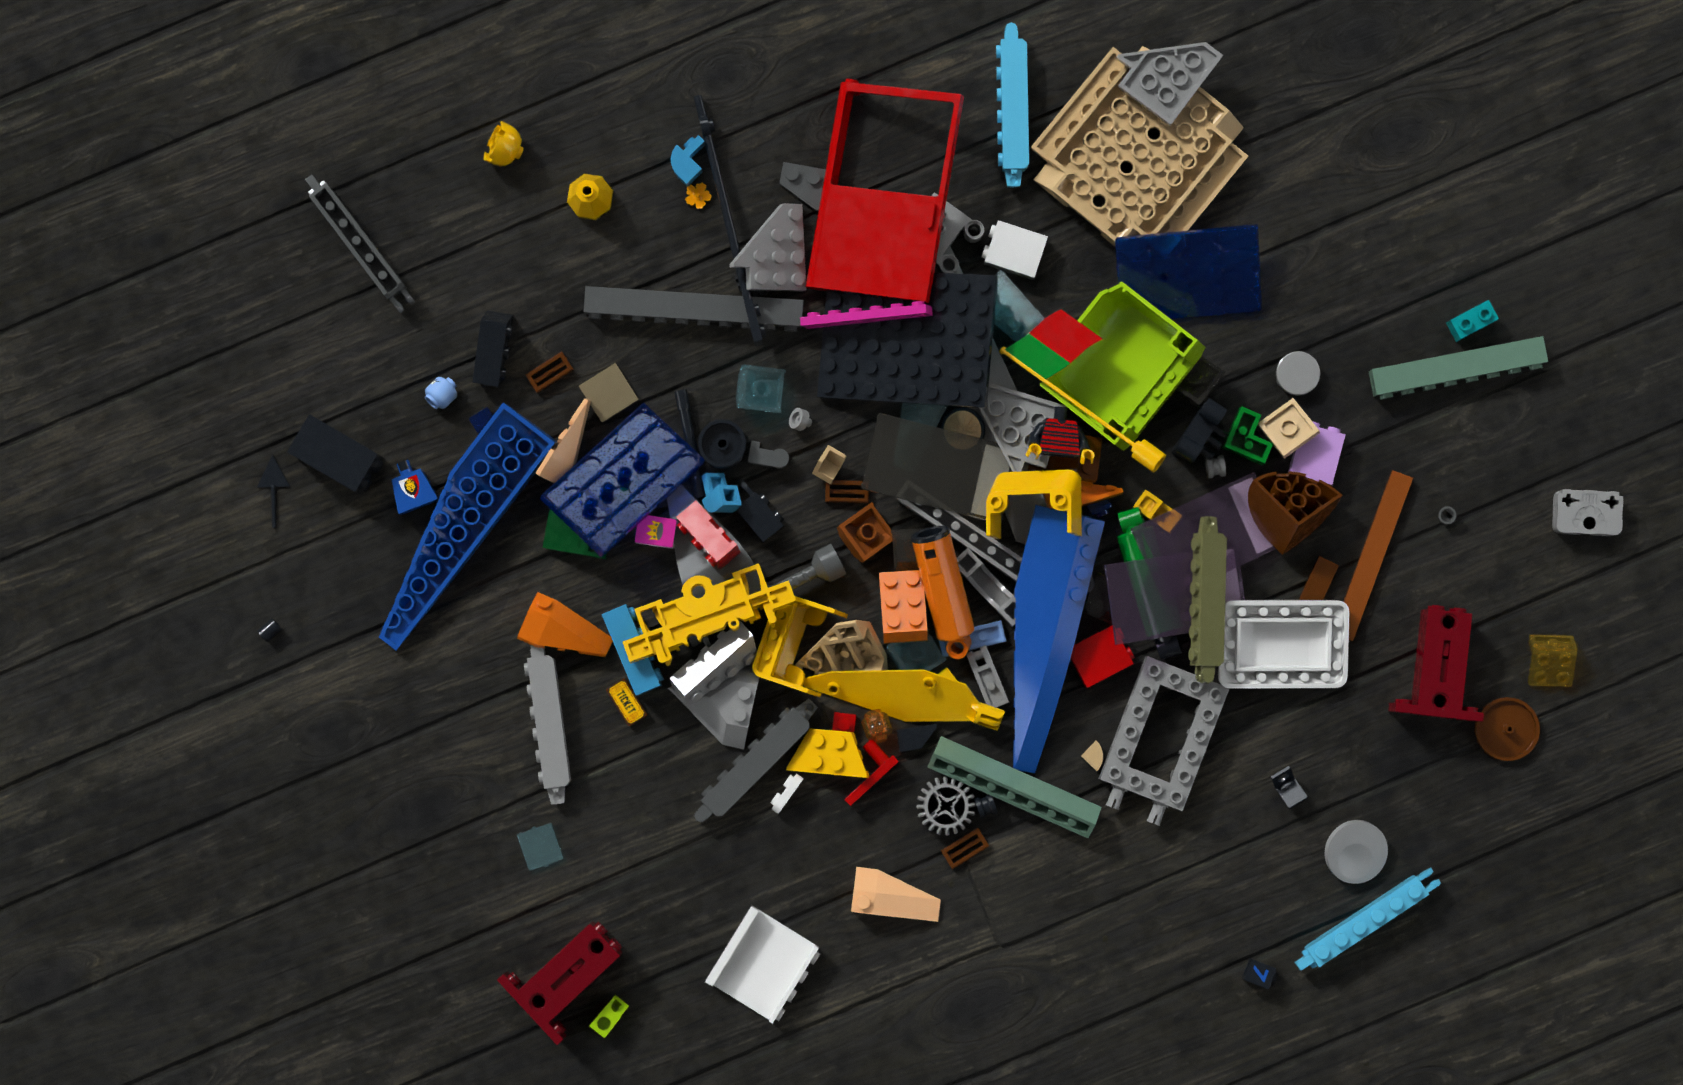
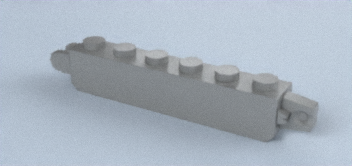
(549, 724)

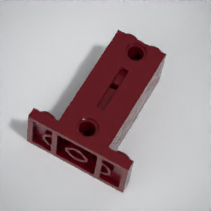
(1440, 666)
(563, 978)

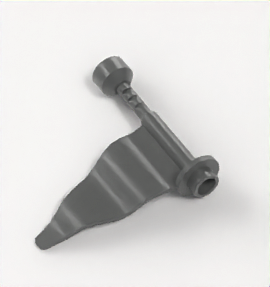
(692, 562)

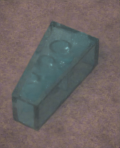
(1013, 310)

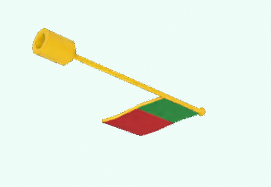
(1053, 348)

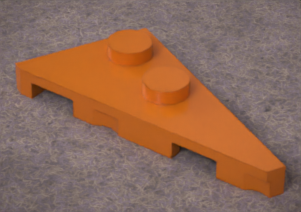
(1092, 493)

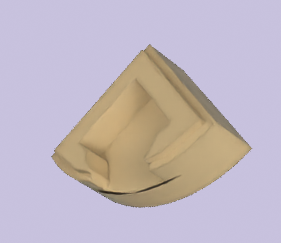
(1094, 755)

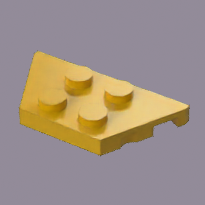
(829, 753)

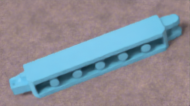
(1014, 106)
(1366, 920)

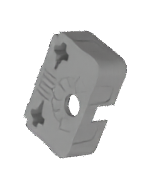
(1588, 504)

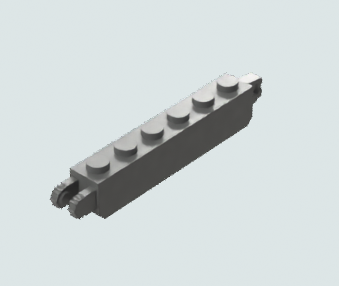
(358, 242)
(756, 762)

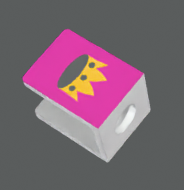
(656, 532)

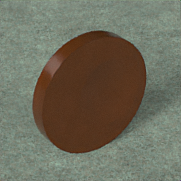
(1508, 729)

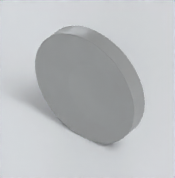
(1356, 851)

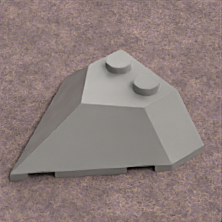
(728, 707)

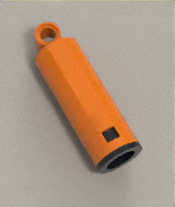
(944, 588)

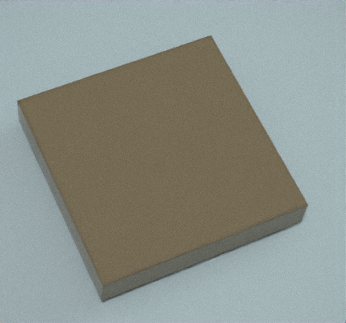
(608, 392)

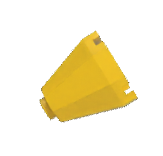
(595, 203)

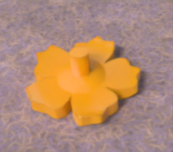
(697, 195)

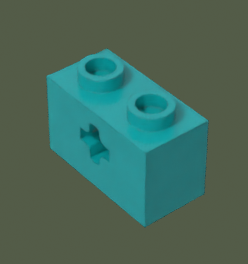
(1472, 320)

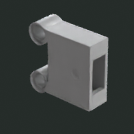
(953, 223)

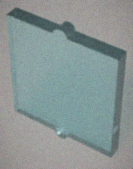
(540, 846)

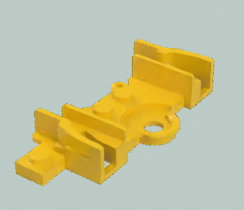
(706, 615)

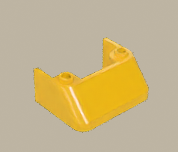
(1061, 484)
(780, 643)

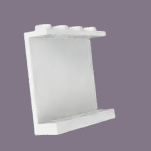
(763, 964)

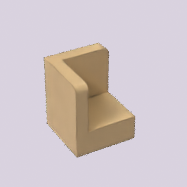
(829, 464)

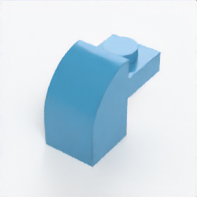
(682, 163)
(719, 495)

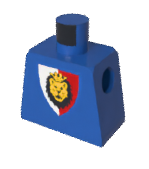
(412, 489)

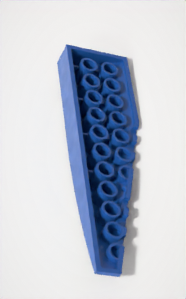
(1047, 618)

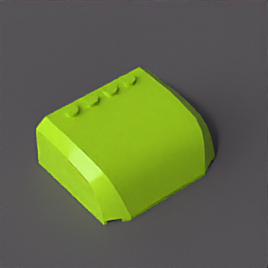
(1132, 367)

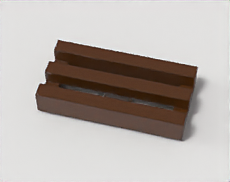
(534, 382)
(828, 491)
(980, 838)

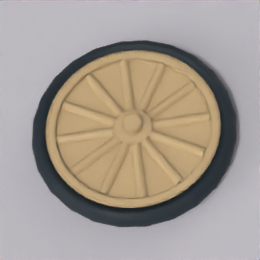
(964, 421)

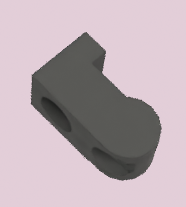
(775, 459)

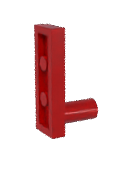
(882, 760)

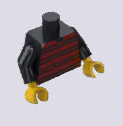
(1059, 438)

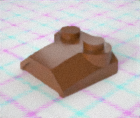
(865, 533)

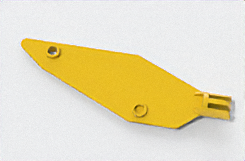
(908, 695)

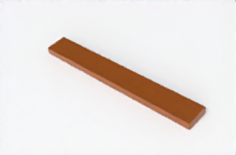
(1375, 547)

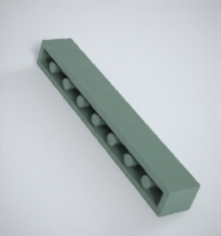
(1458, 366)
(1014, 787)

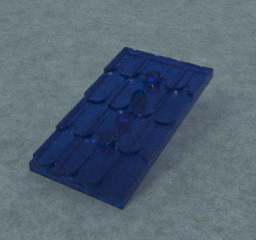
(1207, 270)
(622, 479)

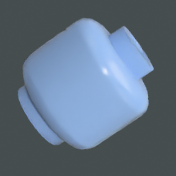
(441, 392)

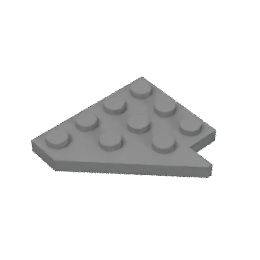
(776, 253)

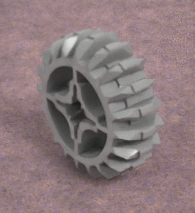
(957, 821)

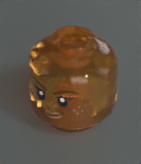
(876, 726)

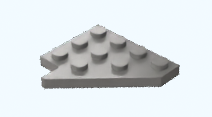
(1167, 77)
(1011, 420)

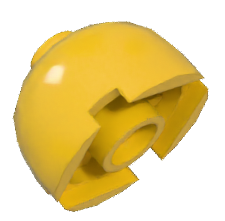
(504, 145)

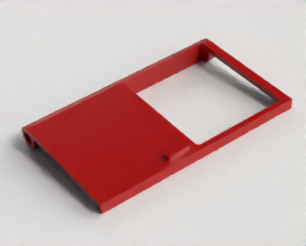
(878, 237)

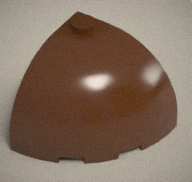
(1290, 507)

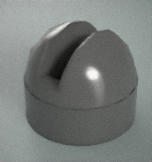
(1443, 518)

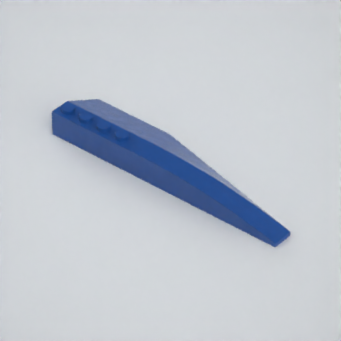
(468, 509)

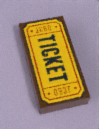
(626, 702)

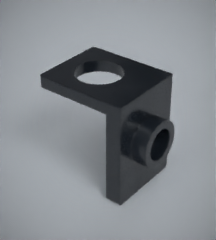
(1288, 788)

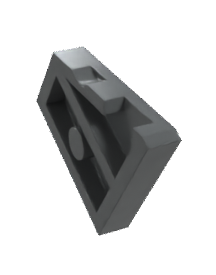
(803, 182)

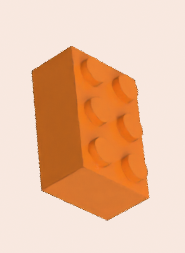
(903, 607)

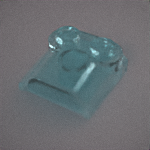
(760, 388)
(916, 655)

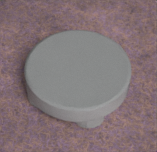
(1297, 373)

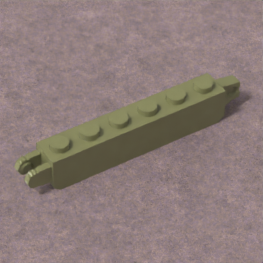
(1208, 599)

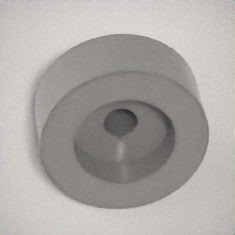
(799, 419)

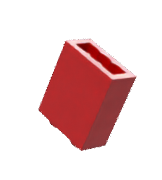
(1100, 657)

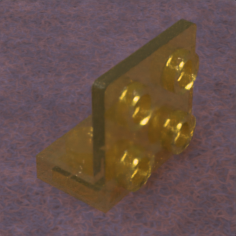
(1552, 660)

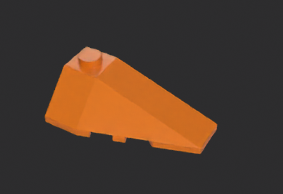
(557, 626)

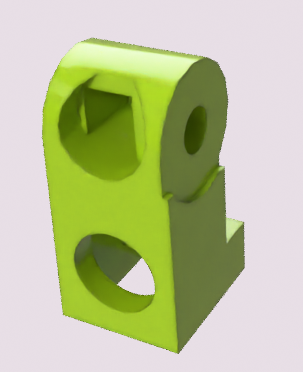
(609, 1016)

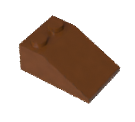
(1087, 471)

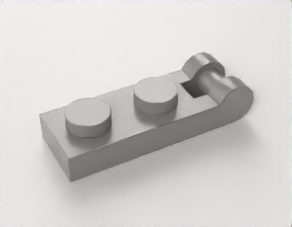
(987, 678)

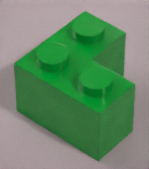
(1241, 438)

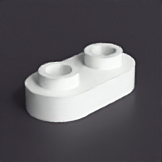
(791, 785)

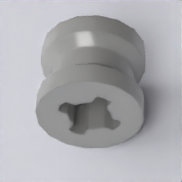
(1215, 467)

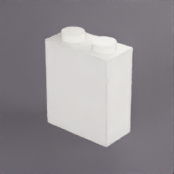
(1014, 250)

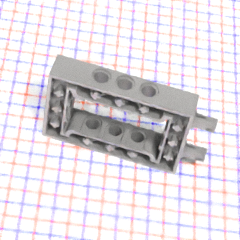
(1116, 766)

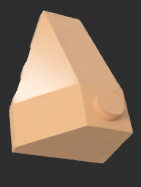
(565, 455)
(888, 896)

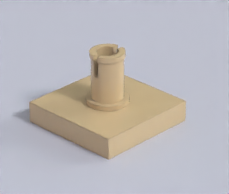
(1288, 428)

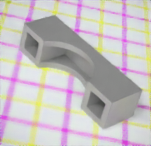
(987, 585)

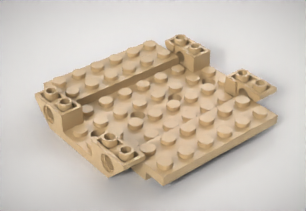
(1170, 175)

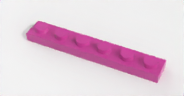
(857, 316)

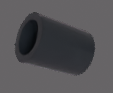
(269, 630)

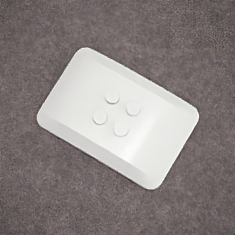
(1285, 644)

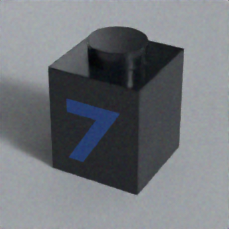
(1260, 974)

